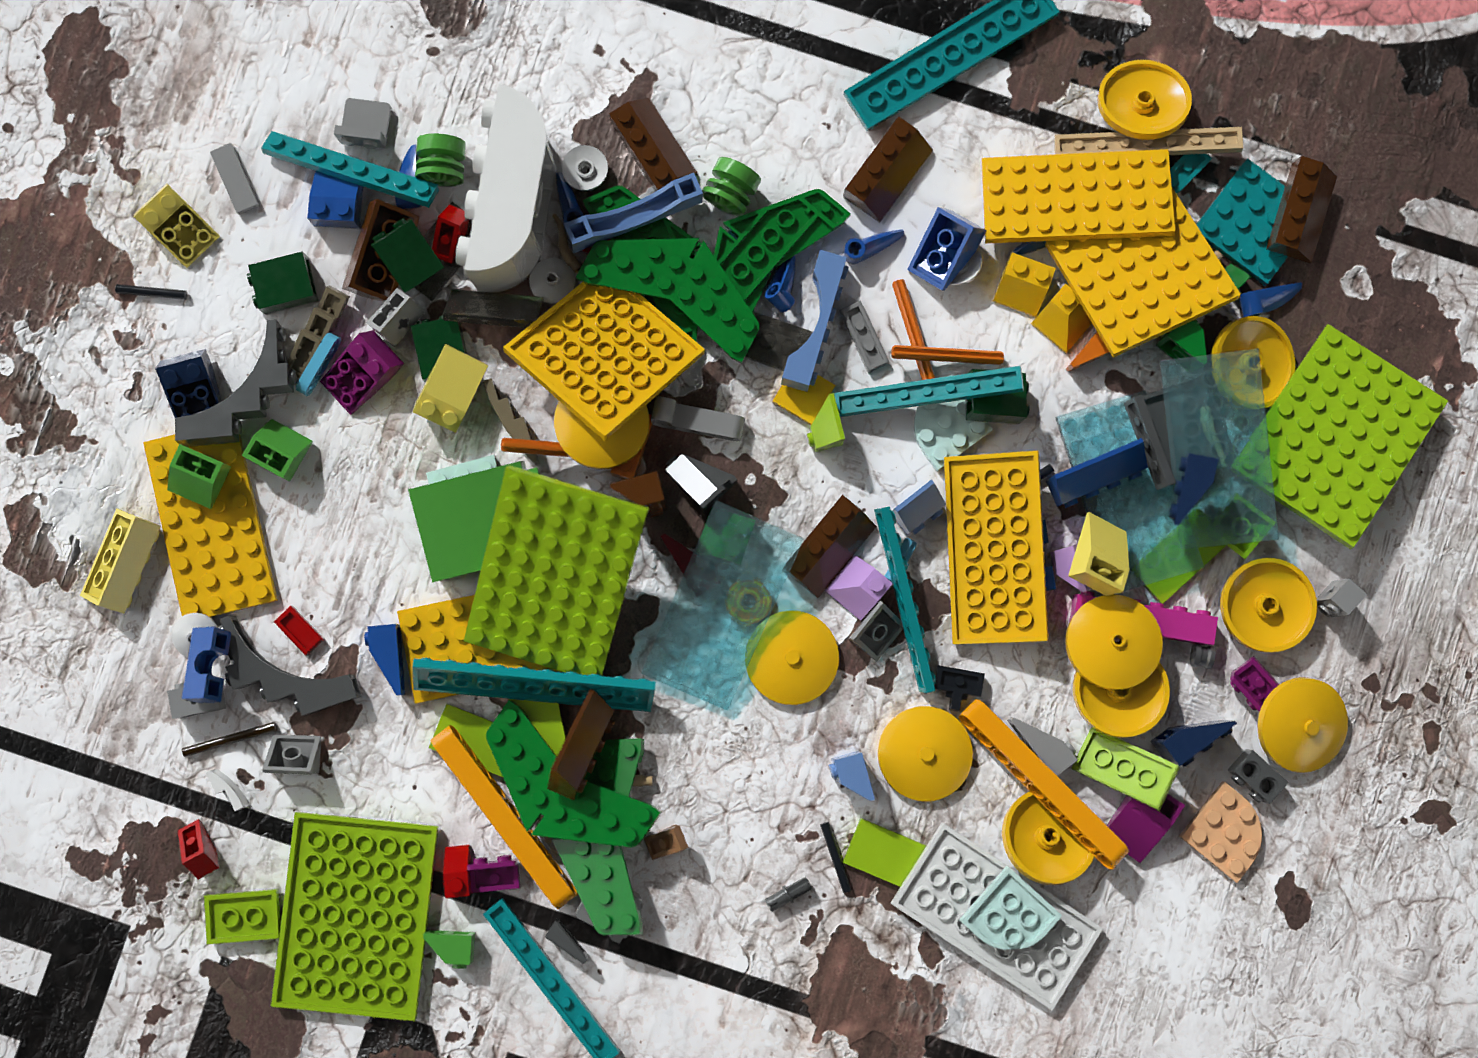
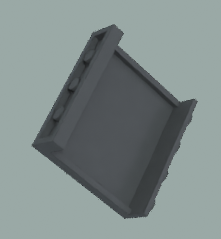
(1149, 423)

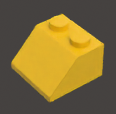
(1024, 284)

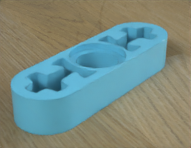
(318, 364)

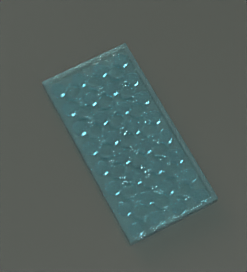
(1219, 412)
(1134, 504)
(722, 605)

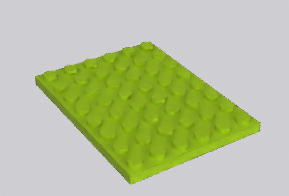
(1345, 434)
(554, 573)
(355, 916)

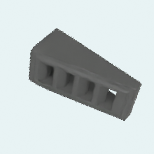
(565, 940)

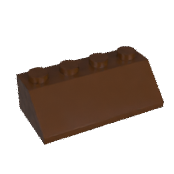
(650, 142)
(888, 170)
(1302, 209)
(366, 271)
(643, 491)
(831, 546)
(581, 746)

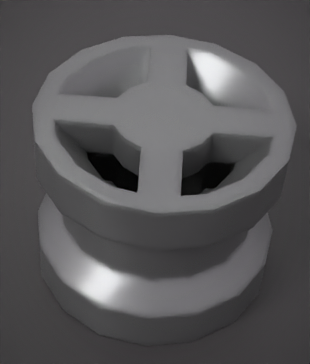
(1202, 656)

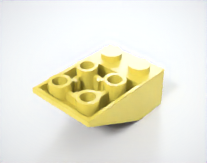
(176, 225)
(1101, 556)

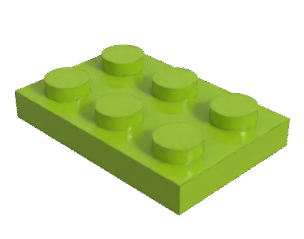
(242, 916)

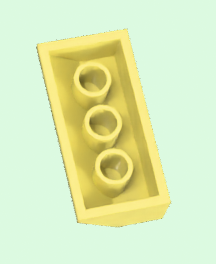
(120, 561)

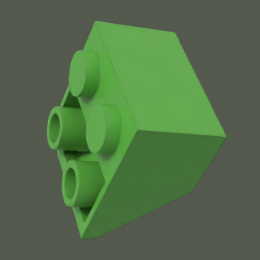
(277, 449)
(196, 476)

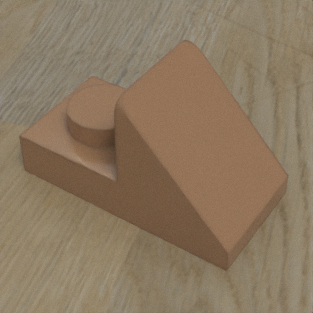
(666, 842)

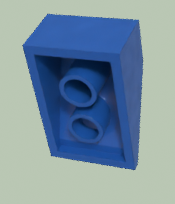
(334, 202)
(945, 248)

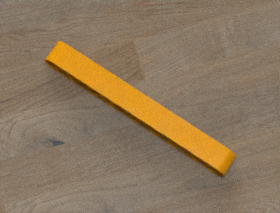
(1044, 784)
(504, 816)

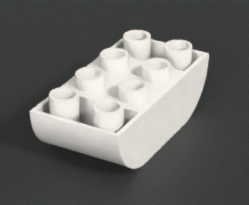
(512, 196)

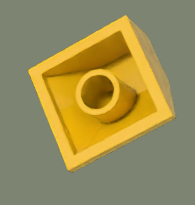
(1063, 319)

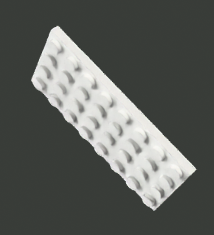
(953, 877)

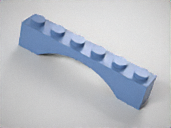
(670, 199)
(800, 365)

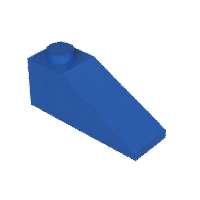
(386, 649)

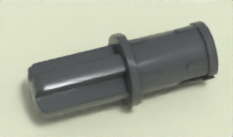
(788, 894)

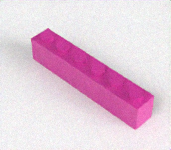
(1174, 623)

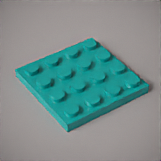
(1243, 220)

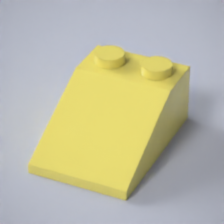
(450, 388)

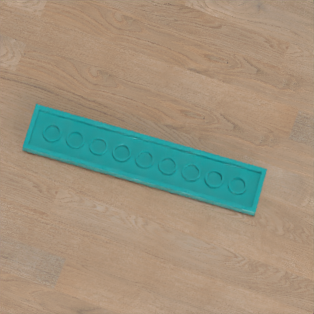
(945, 57)
(530, 684)

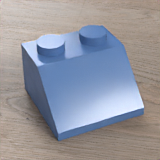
(919, 507)
(852, 773)

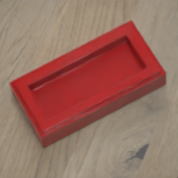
(299, 630)

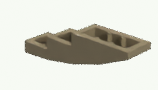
(321, 321)
(515, 427)

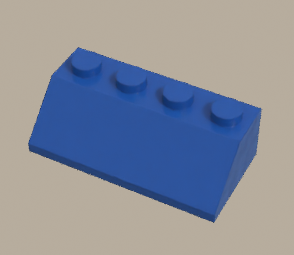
(1098, 473)

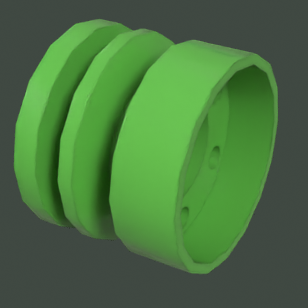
(440, 159)
(731, 186)

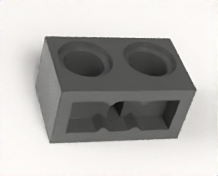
(1259, 772)

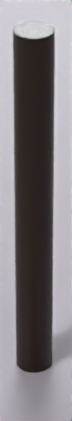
(229, 739)

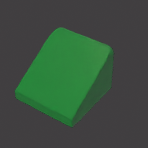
(1237, 275)

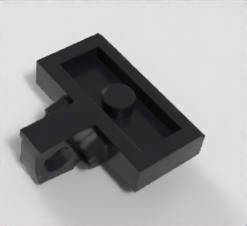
(958, 684)

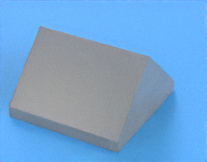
(877, 631)
(293, 755)

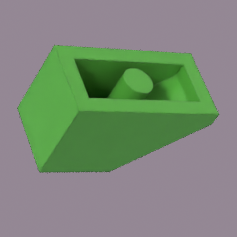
(452, 946)

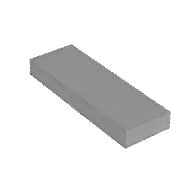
(234, 178)
(864, 336)

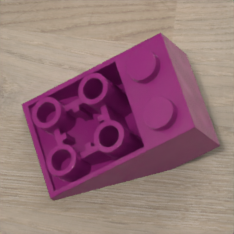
(361, 371)
(1142, 825)

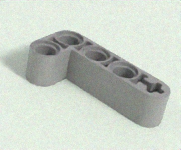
(696, 420)

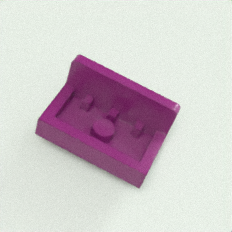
(1253, 682)
(494, 875)

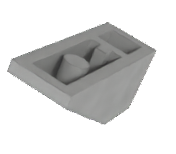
(1049, 749)

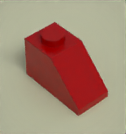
(449, 228)
(197, 850)
(455, 871)

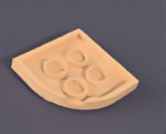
(1226, 832)

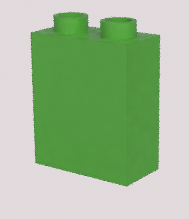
(457, 519)

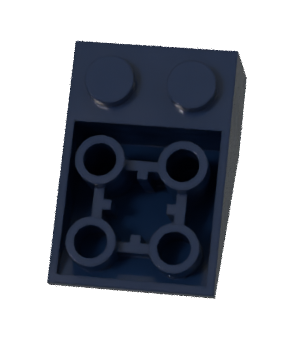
(189, 383)
(1196, 479)
(1183, 742)

